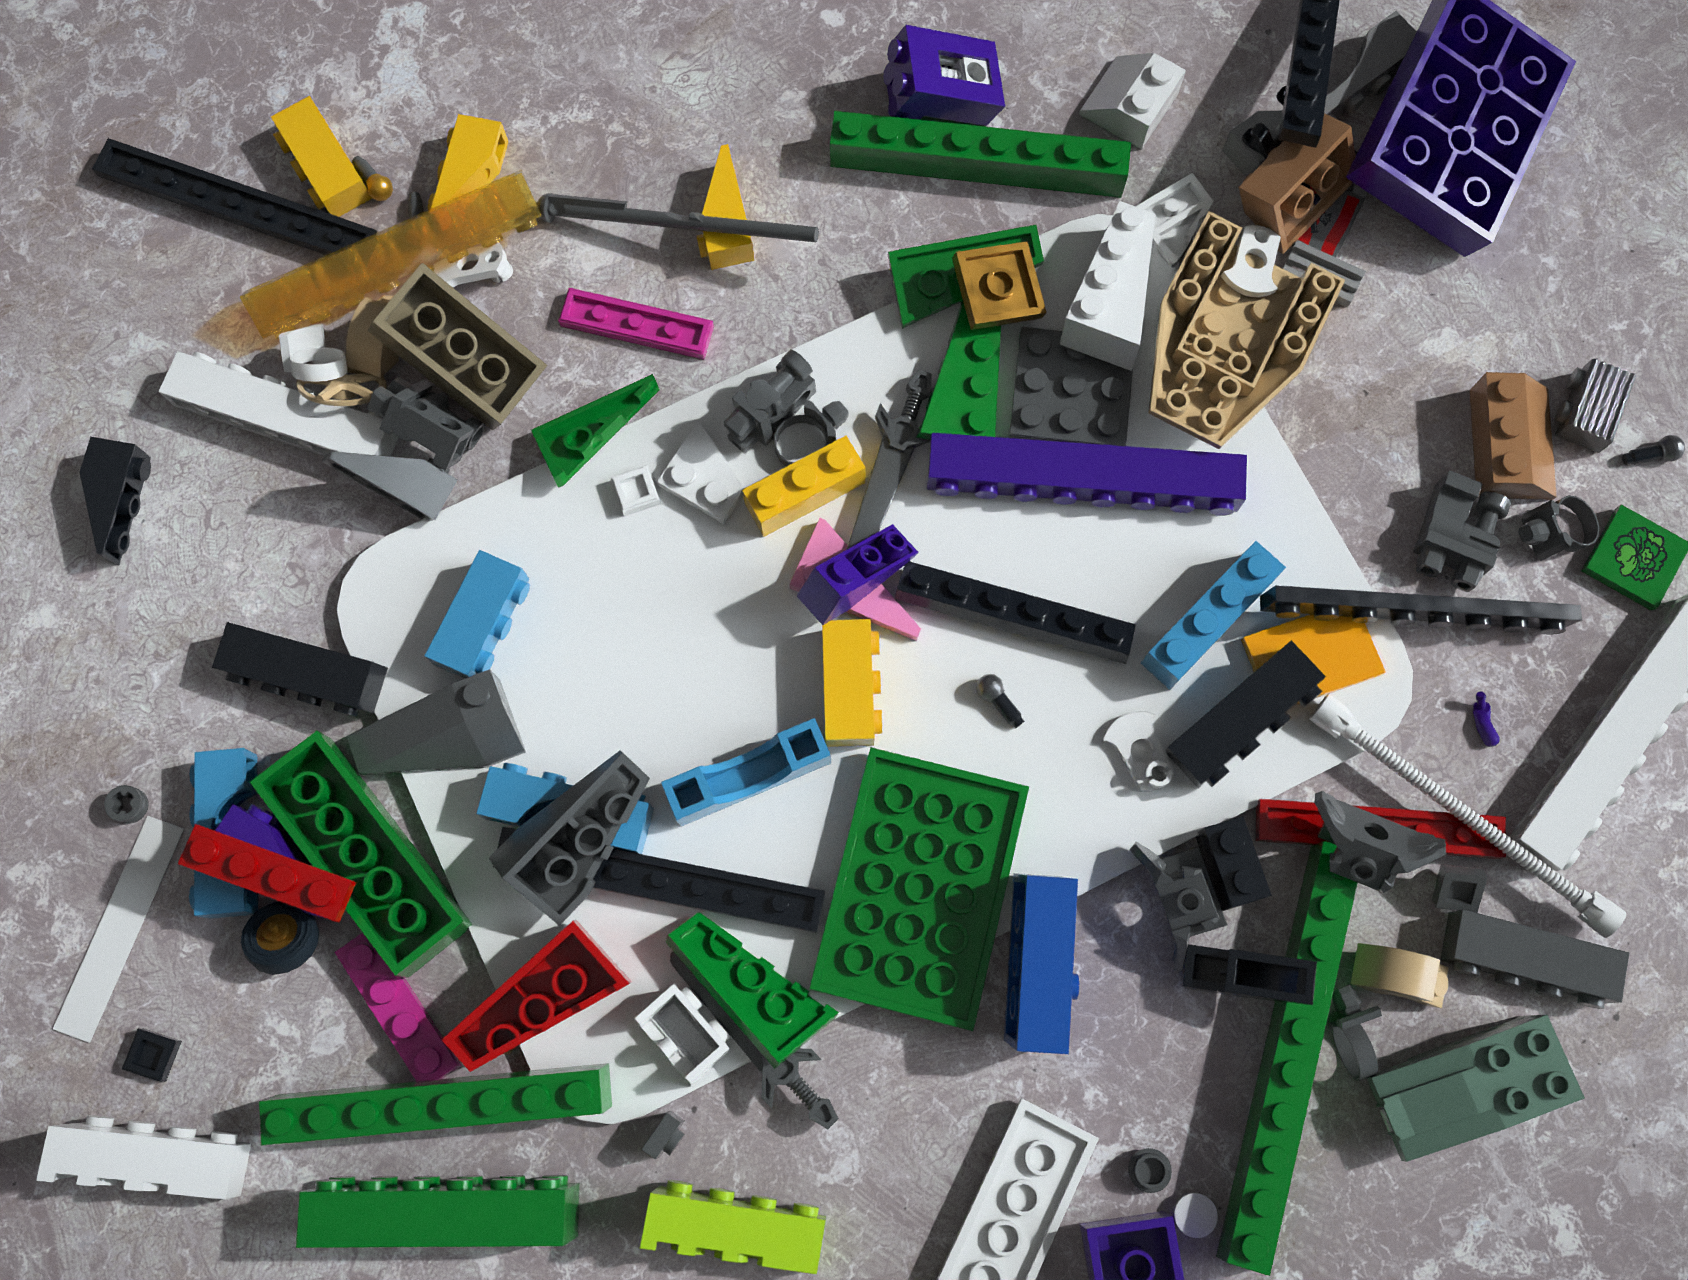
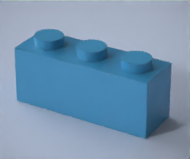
(478, 616)

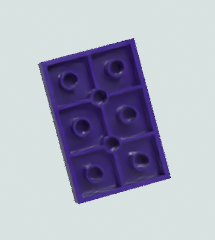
(1461, 121)

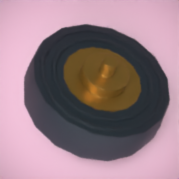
(279, 938)

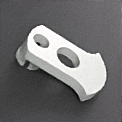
(486, 267)
(1249, 280)
(1139, 727)

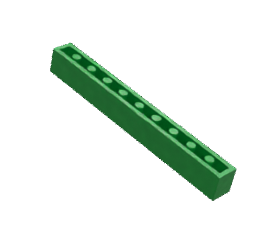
(1287, 1072)

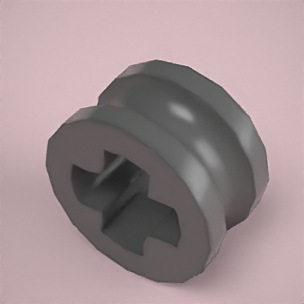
(138, 803)

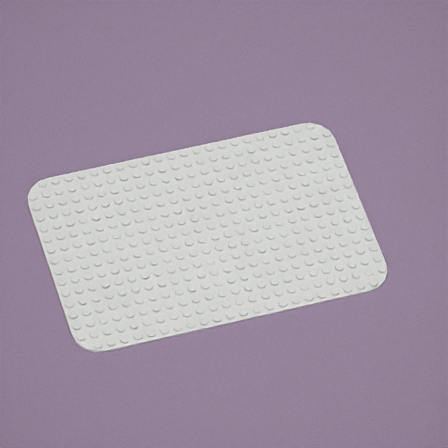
(695, 650)

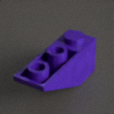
(855, 573)

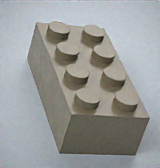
(457, 347)

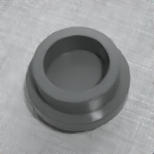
(1149, 1170)

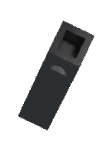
(112, 487)

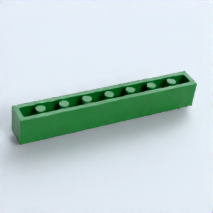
(979, 154)
(435, 1104)

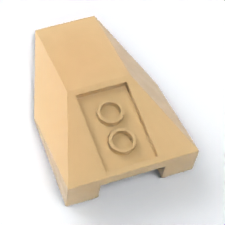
(1228, 351)

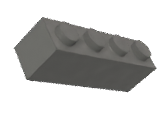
(1535, 957)

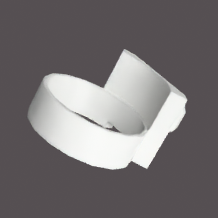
(308, 345)

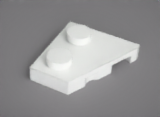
(1178, 216)
(702, 476)

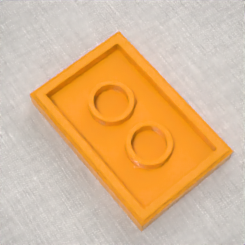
(1336, 647)

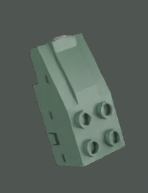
(1475, 1086)

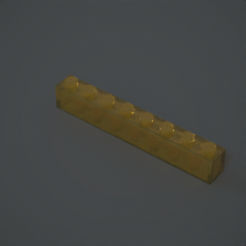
(392, 254)

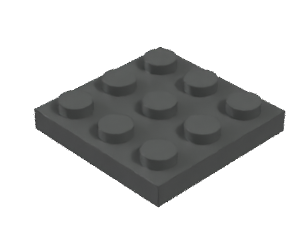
(1067, 393)

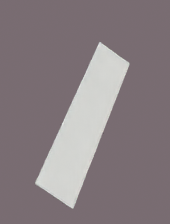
(118, 929)

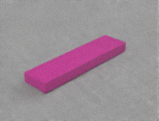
(636, 323)

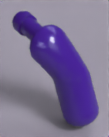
(1483, 722)

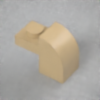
(363, 349)
(1400, 974)

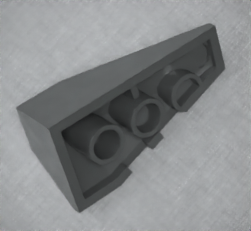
(448, 729)
(563, 845)

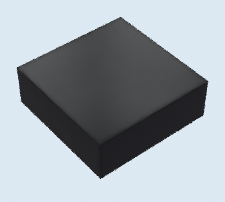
(151, 1055)

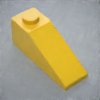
(725, 202)

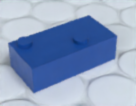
(1041, 963)

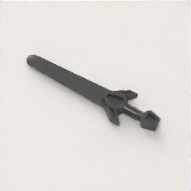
(892, 458)
(786, 1073)

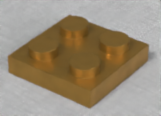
(999, 285)

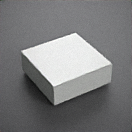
(635, 490)

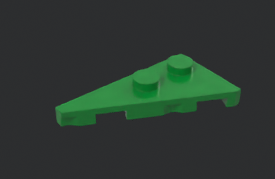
(579, 434)

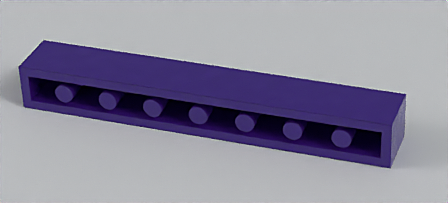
(1087, 473)

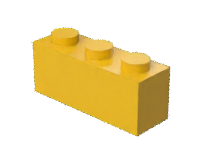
(319, 158)
(804, 486)
(850, 683)

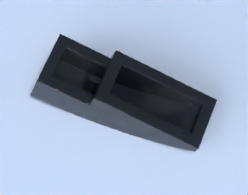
(1250, 974)

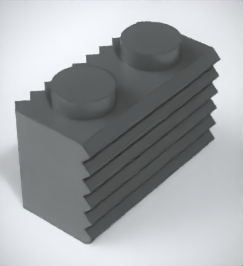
(1594, 405)

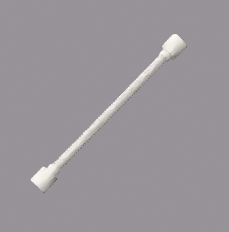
(1593, 908)

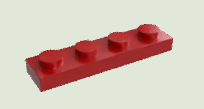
(267, 873)

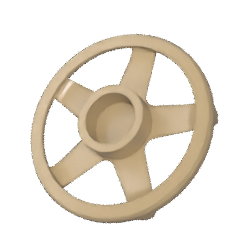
(342, 389)

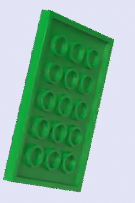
(920, 889)

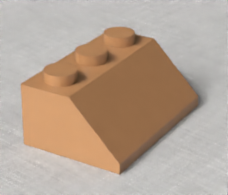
(1274, 191)
(1512, 436)

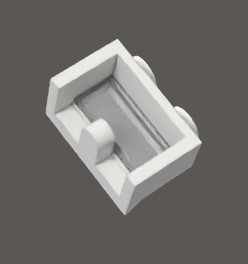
(683, 1033)

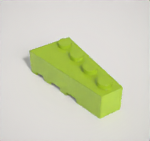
(734, 1227)

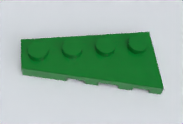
(926, 275)
(966, 383)
(759, 1000)

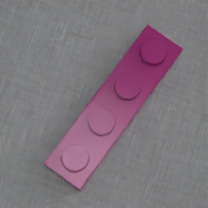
(398, 1011)

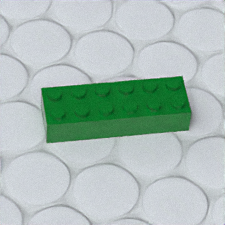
(352, 835)
(437, 1214)

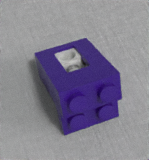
(943, 77)

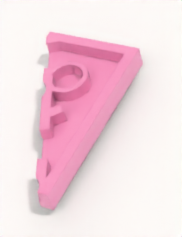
(877, 605)

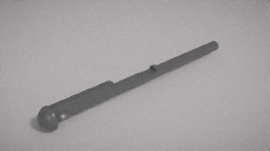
(617, 211)

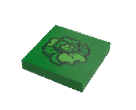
(1636, 557)

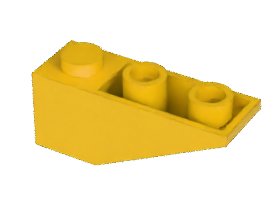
(472, 158)

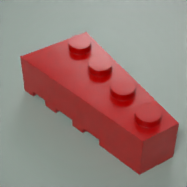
(546, 990)

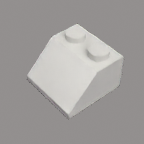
(1134, 96)

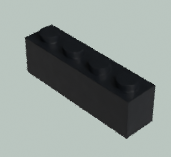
(299, 667)
(1245, 714)

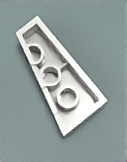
(1112, 297)
(145, 1158)

